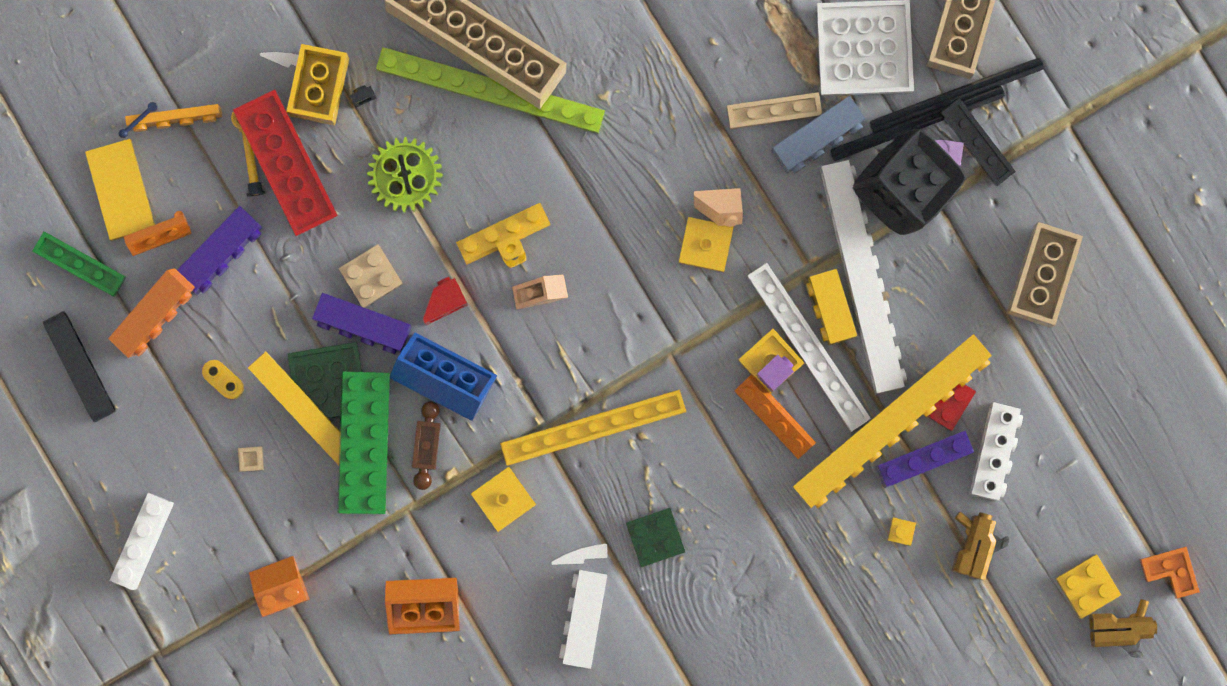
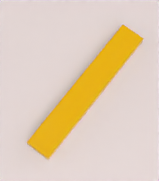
(297, 404)

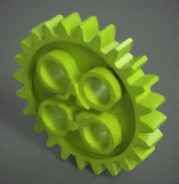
(425, 169)

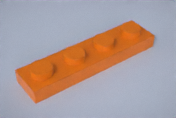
(774, 416)

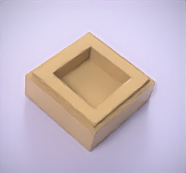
(250, 459)

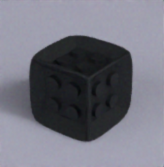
(909, 182)

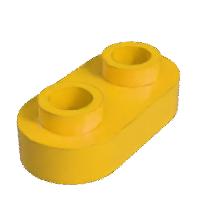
(222, 379)

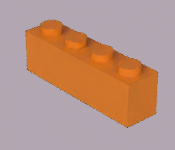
(151, 313)

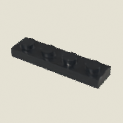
(977, 142)

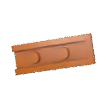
(158, 234)

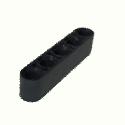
(79, 366)

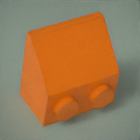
(278, 586)

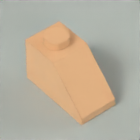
(720, 206)
(540, 291)

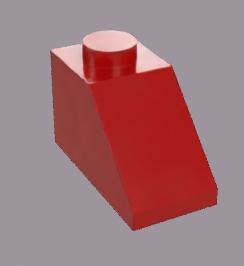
(444, 300)

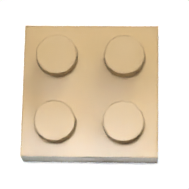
(371, 276)

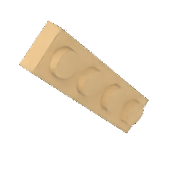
(774, 110)

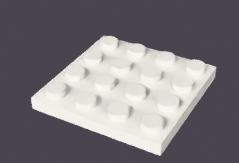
(865, 48)

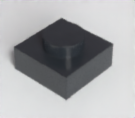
(362, 95)

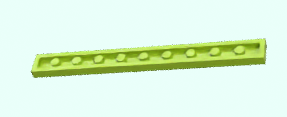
(486, 90)

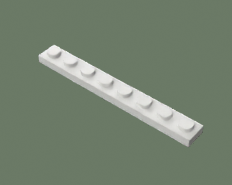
(808, 347)

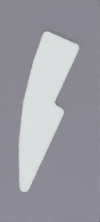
(284, 59)
(578, 556)

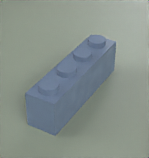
(819, 134)

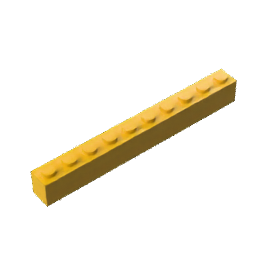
(891, 421)

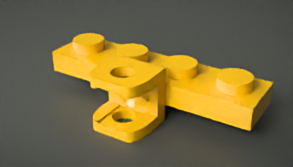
(505, 237)

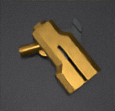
(979, 545)
(1127, 630)

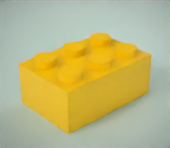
(318, 84)

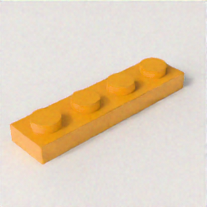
(182, 116)

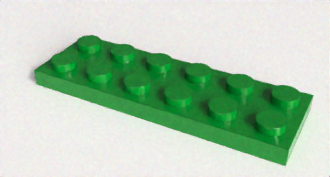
(363, 442)

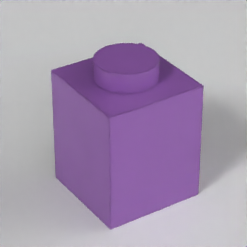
(775, 372)

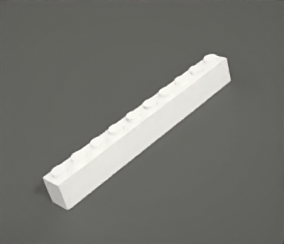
(862, 278)

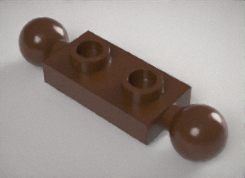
(426, 445)

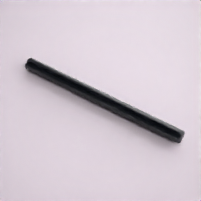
(962, 92)
(915, 123)

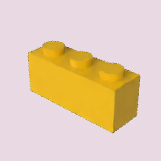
(831, 307)

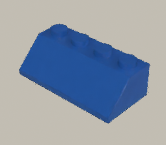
(443, 376)

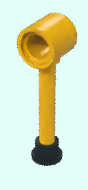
(254, 185)

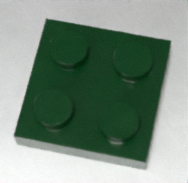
(655, 537)

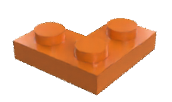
(1175, 565)

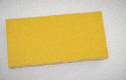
(120, 189)

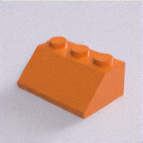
(422, 606)

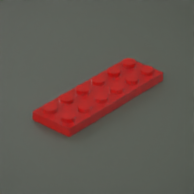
(285, 162)

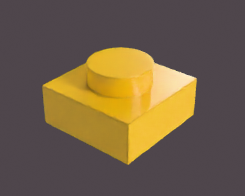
(901, 531)

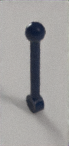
(152, 107)

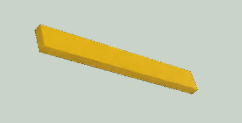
(593, 427)

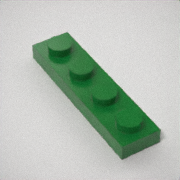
(79, 264)

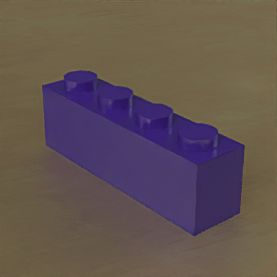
(219, 249)
(361, 322)
(924, 459)

